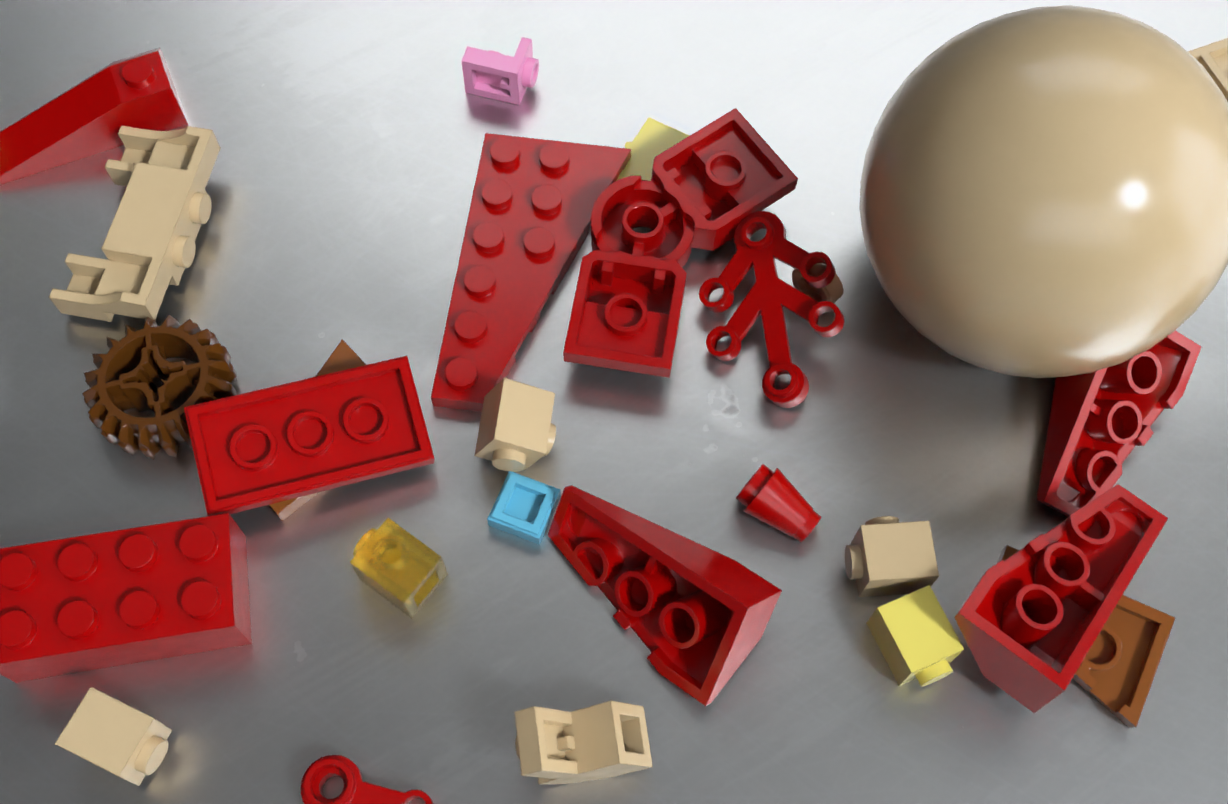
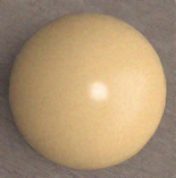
(1049, 191)

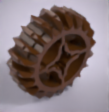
(136, 371)

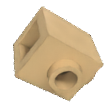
(515, 425)
(891, 557)
(115, 737)

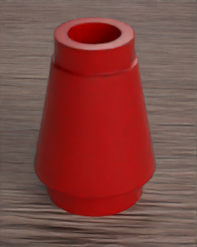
(778, 503)

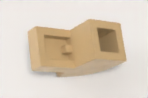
(582, 743)

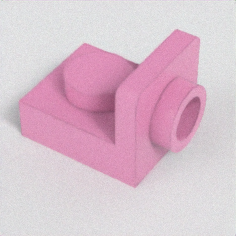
(500, 75)

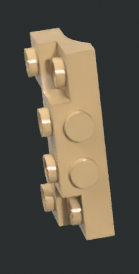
(151, 229)

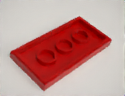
(308, 436)

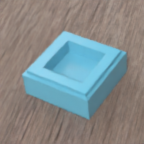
(524, 507)

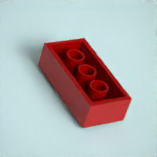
(123, 597)

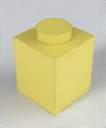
(915, 637)

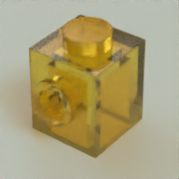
(398, 566)

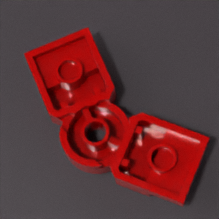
(635, 281)

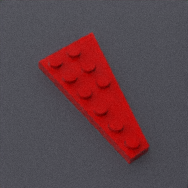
(517, 245)

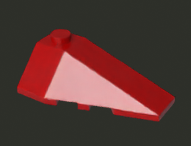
(90, 114)
(1104, 416)
(679, 597)
(1050, 600)

